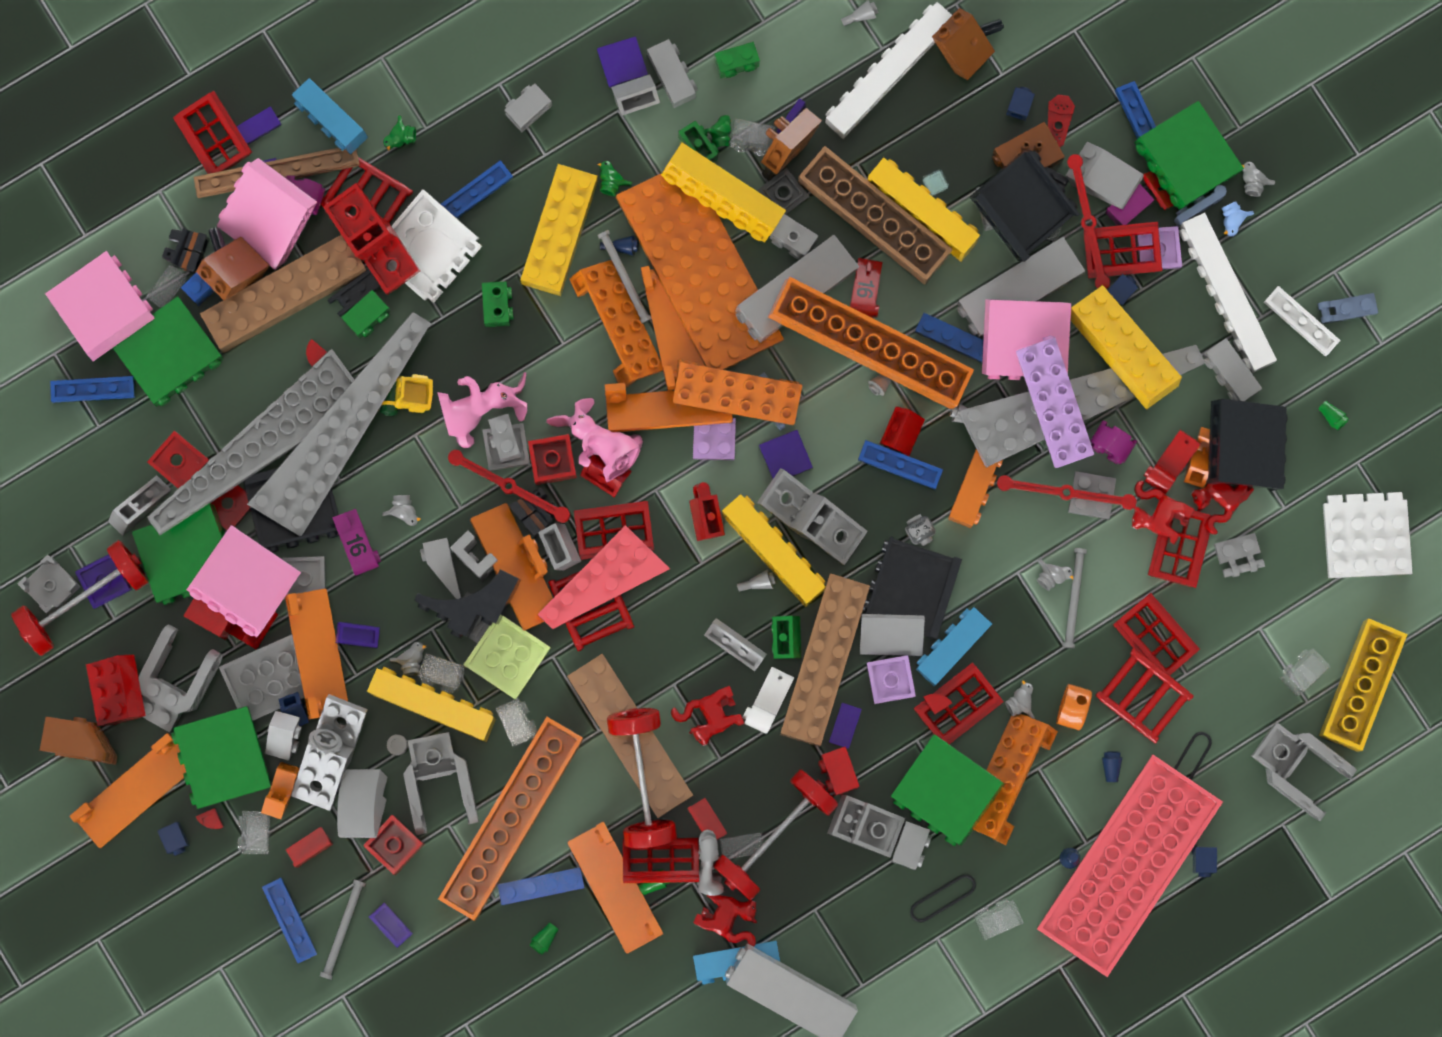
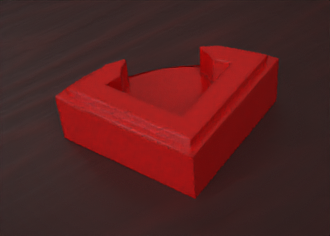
(314, 352)
(937, 702)
(210, 819)

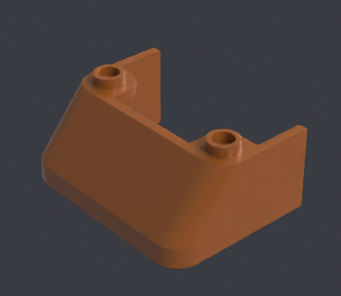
(77, 740)

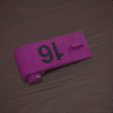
(356, 542)

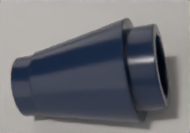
(1112, 764)

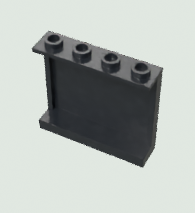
(1024, 204)
(1247, 444)
(273, 535)
(913, 584)

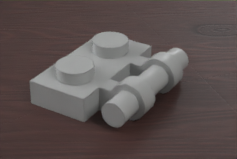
(1237, 549)

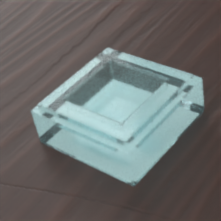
(935, 182)

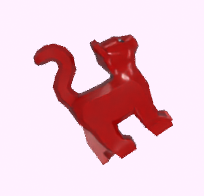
(1226, 496)
(1164, 514)
(713, 713)
(725, 916)

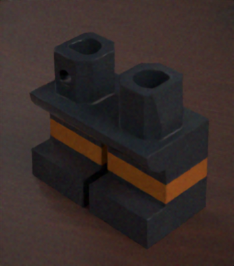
(188, 250)
(539, 520)

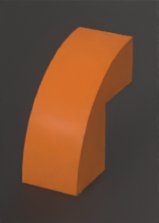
(1199, 463)
(281, 790)

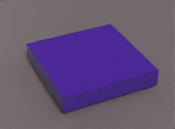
(622, 61)
(786, 453)
(97, 571)

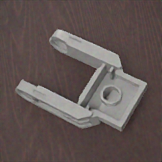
(164, 701)
(1282, 753)
(431, 759)

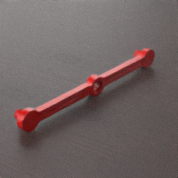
(1075, 162)
(1006, 483)
(561, 514)

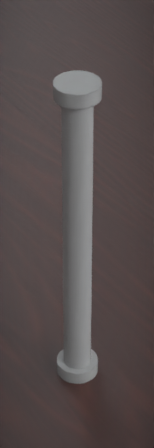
(644, 317)
(1074, 598)
(342, 929)

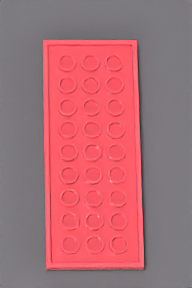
(1129, 865)

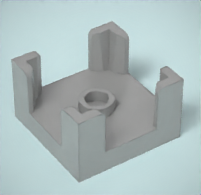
(461, 549)
(49, 585)

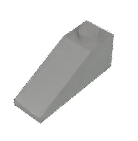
(138, 505)
(440, 560)

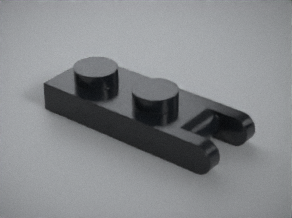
(355, 291)

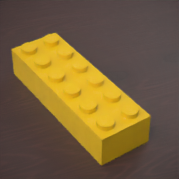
(723, 193)
(925, 208)
(559, 230)
(1124, 347)
(772, 549)
(1363, 685)
(429, 704)

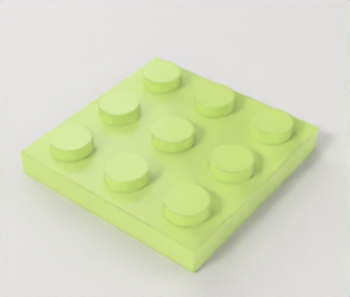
(507, 657)

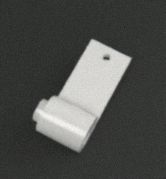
(768, 700)

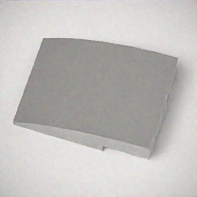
(361, 803)
(866, 825)

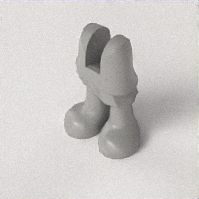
(709, 881)

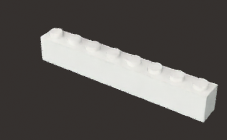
(887, 72)
(1227, 293)

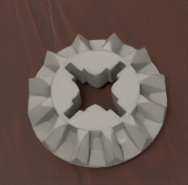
(327, 736)

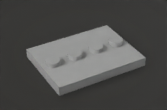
(264, 677)

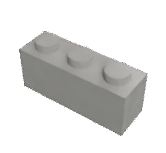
(672, 73)
(1231, 371)

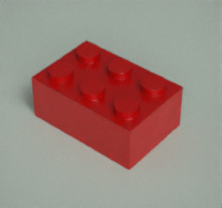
(115, 690)

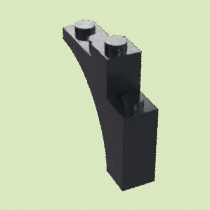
(464, 612)

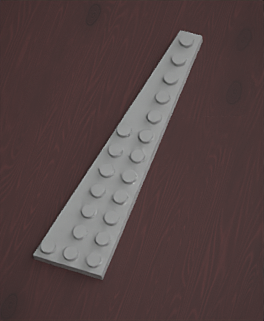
(1012, 423)
(260, 443)
(313, 466)

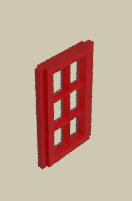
(228, 124)
(1126, 268)
(607, 512)
(1196, 559)
(1171, 625)
(970, 720)
(663, 876)

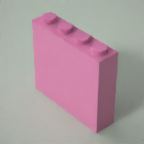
(266, 212)
(100, 305)
(1018, 324)
(243, 581)

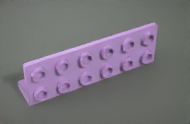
(1054, 402)

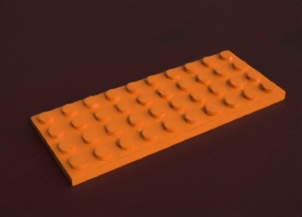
(696, 269)

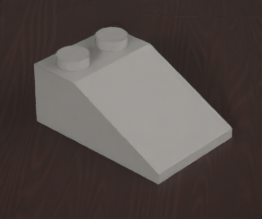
(1106, 176)

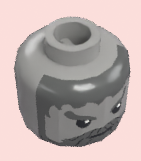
(920, 530)

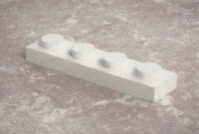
(1302, 321)

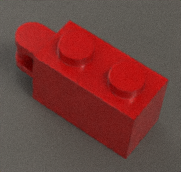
(706, 513)

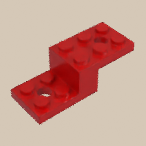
(372, 238)
(193, 462)

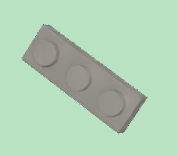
(735, 644)

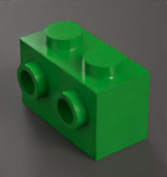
(737, 60)
(695, 138)
(496, 304)
(366, 315)
(786, 637)

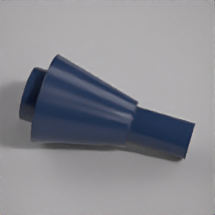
(626, 245)
(1070, 858)

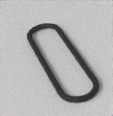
(1187, 748)
(948, 905)

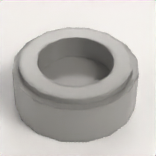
(397, 745)

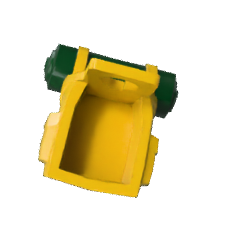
(409, 393)

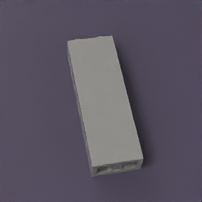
(820, 269)
(1027, 281)
(790, 993)

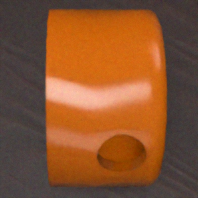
(1074, 707)

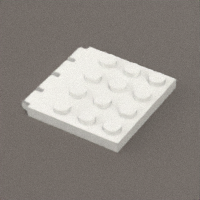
(435, 243)
(1367, 535)

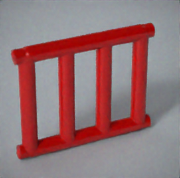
(369, 171)
(618, 603)
(1137, 721)

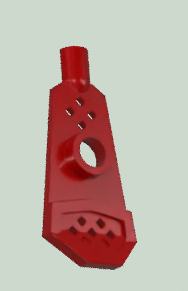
(1059, 115)

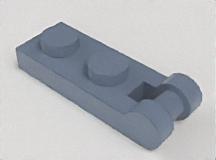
(1200, 206)
(1348, 308)

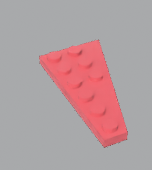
(613, 571)

